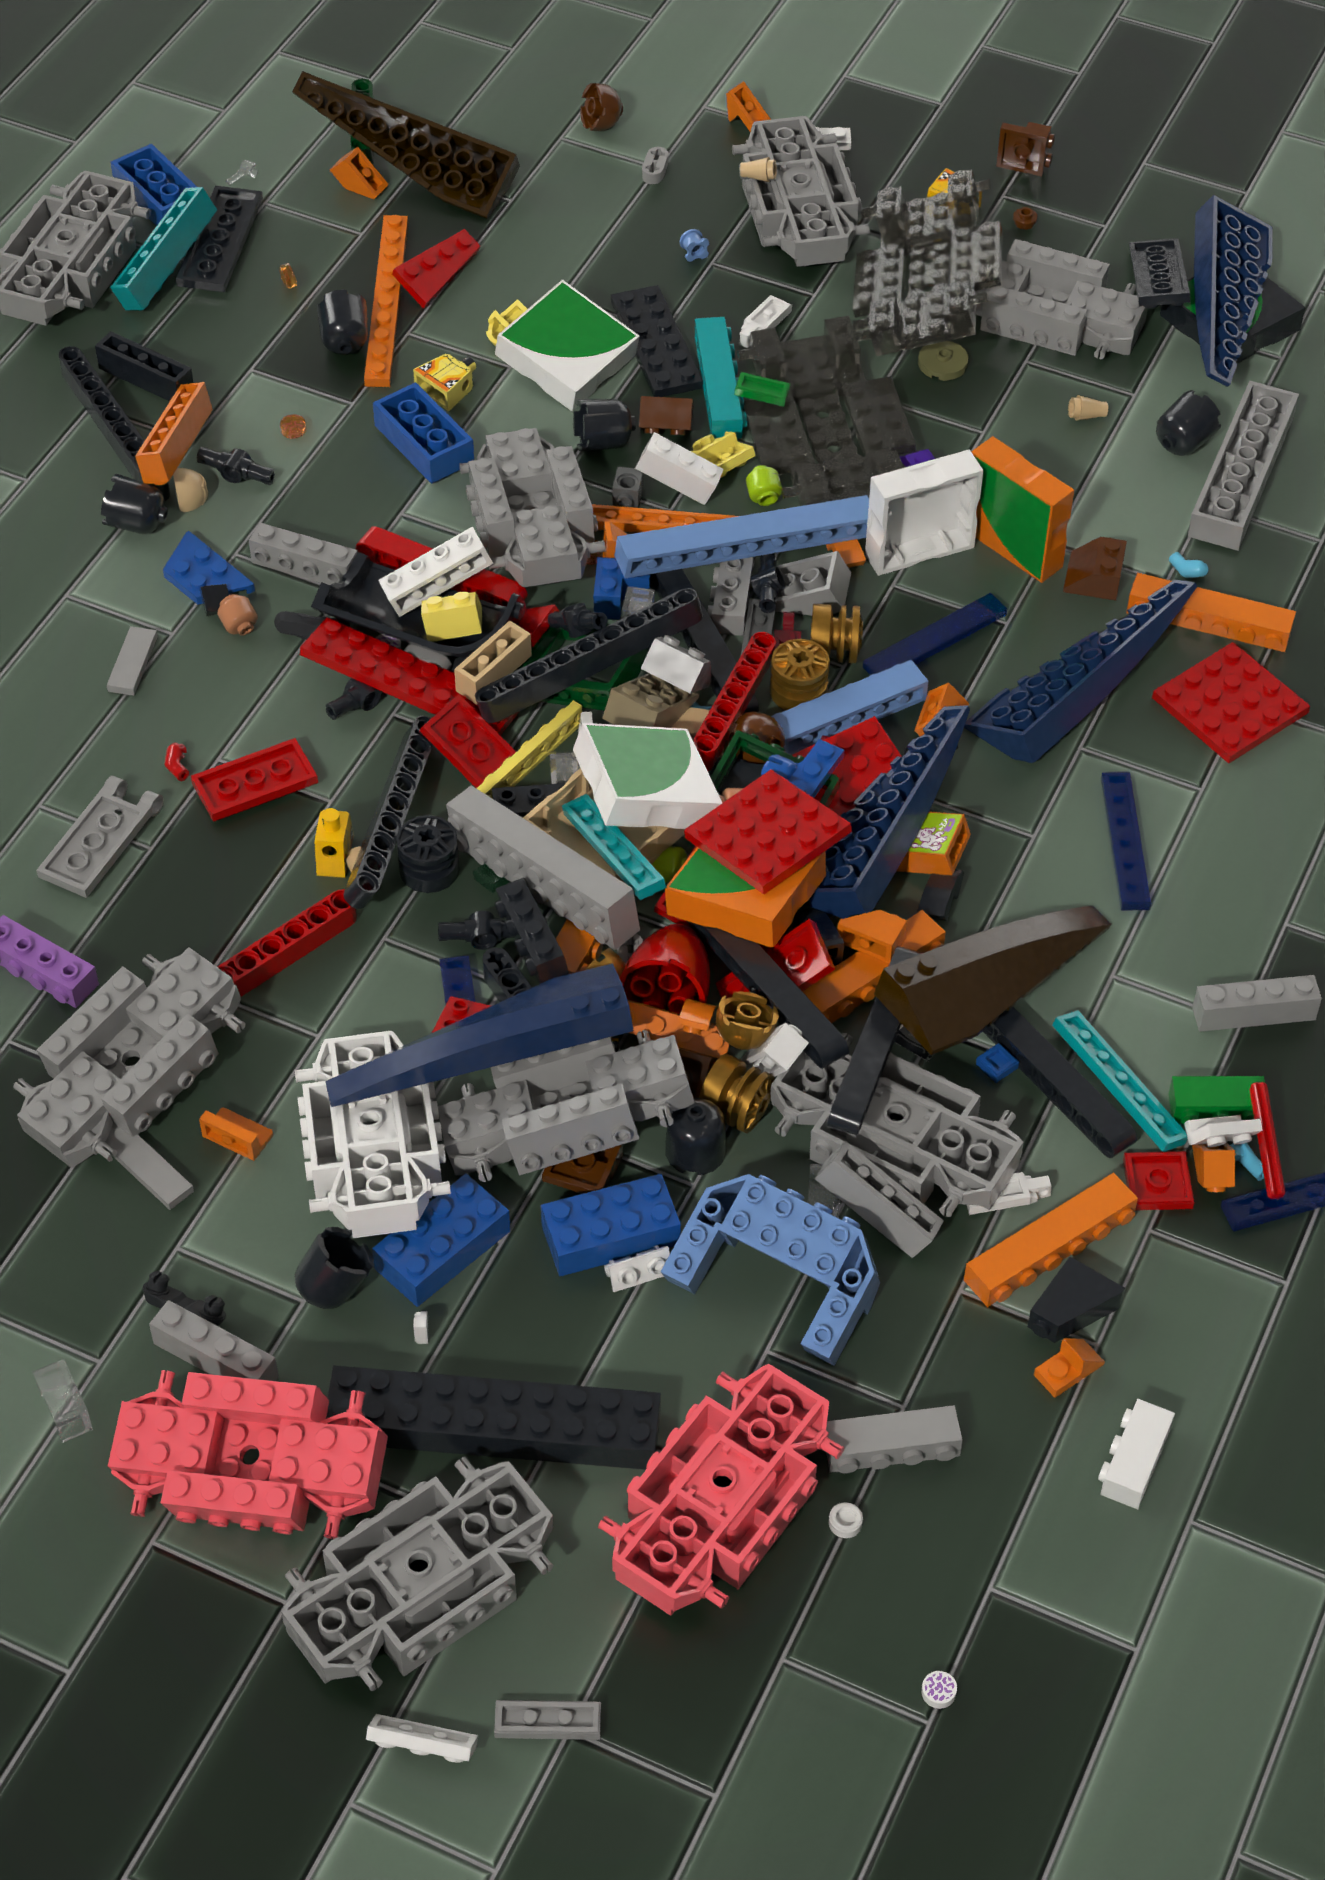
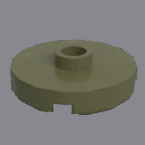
(943, 360)

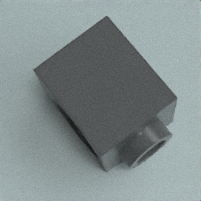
(627, 487)

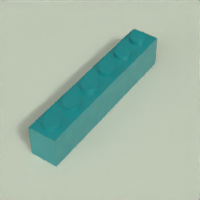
(164, 249)
(719, 377)

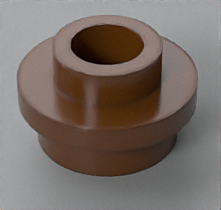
(1025, 218)

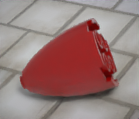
(667, 963)

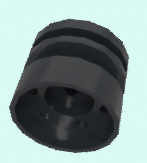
(428, 854)

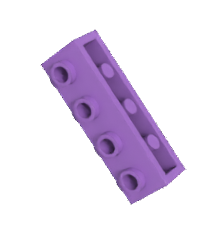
(45, 964)

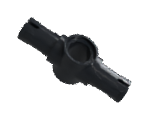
(235, 465)
(767, 582)
(577, 620)
(354, 696)
(479, 929)

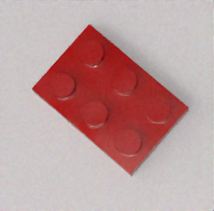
(467, 740)

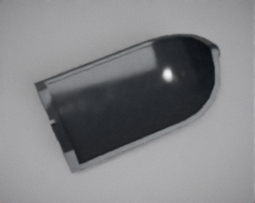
(366, 604)

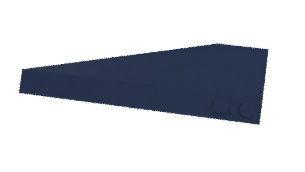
(1229, 273)
(1065, 690)
(888, 820)
(532, 1023)

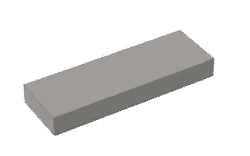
(132, 661)
(547, 1719)

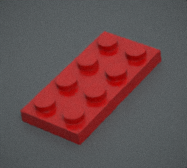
(254, 779)
(798, 954)

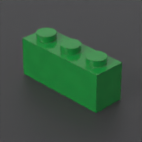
(1211, 1097)

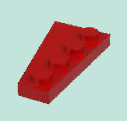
(435, 267)

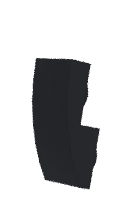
(939, 894)

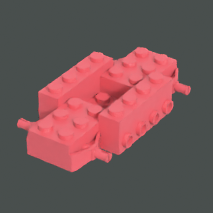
(199, 1446)
(692, 1527)

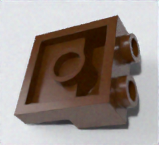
(1025, 148)
(586, 1172)

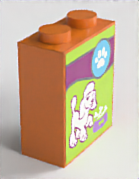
(937, 845)

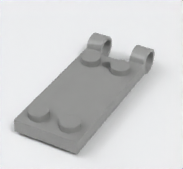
(98, 838)

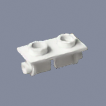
(638, 1269)

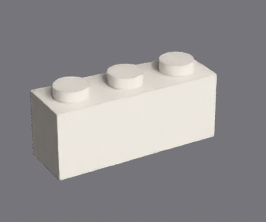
(679, 468)
(778, 1051)
(1135, 1453)

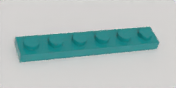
(614, 847)
(1120, 1081)

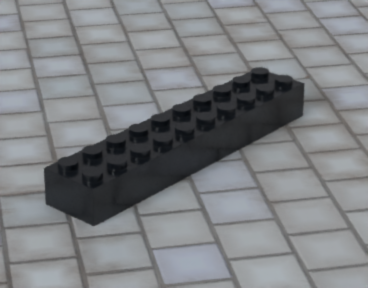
(504, 1416)

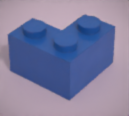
(611, 587)

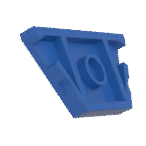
(197, 565)

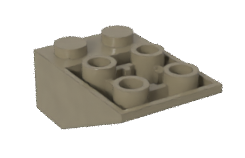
(647, 703)

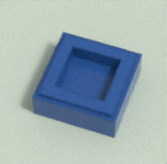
(997, 1063)

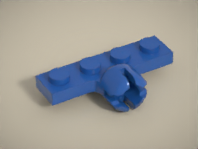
(812, 771)

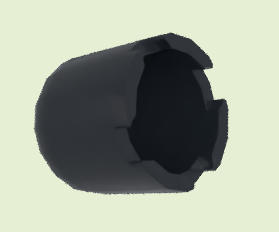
(343, 322)
(1188, 423)
(602, 424)
(133, 506)
(696, 1138)
(332, 1268)

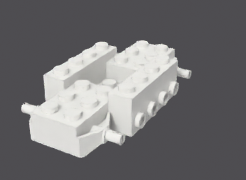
(375, 1173)

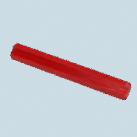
(1267, 1141)

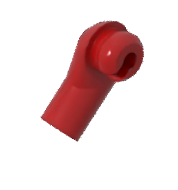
(173, 758)

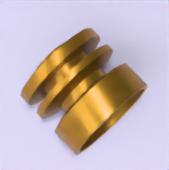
(837, 632)
(798, 673)
(738, 1093)

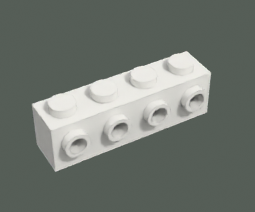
(435, 571)

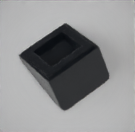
(212, 596)

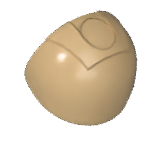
(190, 489)

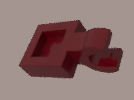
(787, 632)

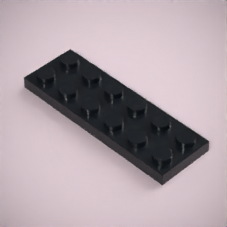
(219, 245)
(1159, 273)
(660, 347)

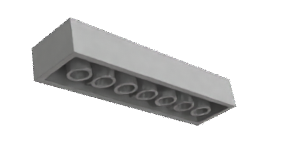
(1243, 465)
(549, 868)

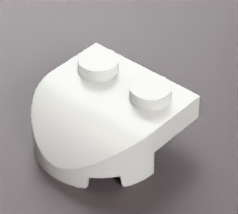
(1221, 1129)

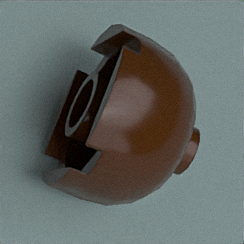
(601, 107)
(764, 727)

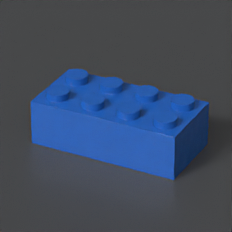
(154, 179)
(423, 432)
(610, 1224)
(447, 1240)

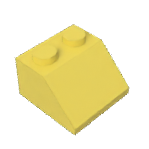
(452, 616)

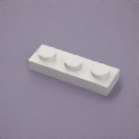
(421, 1738)

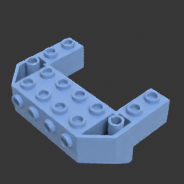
(793, 1234)

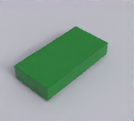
(762, 389)

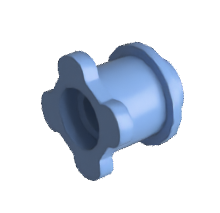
(694, 244)

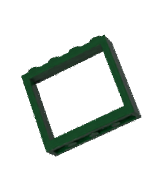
(586, 693)
(752, 745)

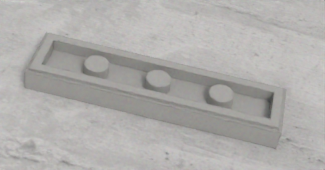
(149, 1167)

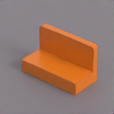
(935, 700)
(235, 1132)

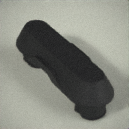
(300, 624)
(158, 1293)

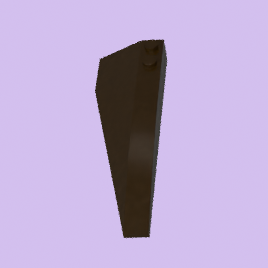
(436, 157)
(971, 981)

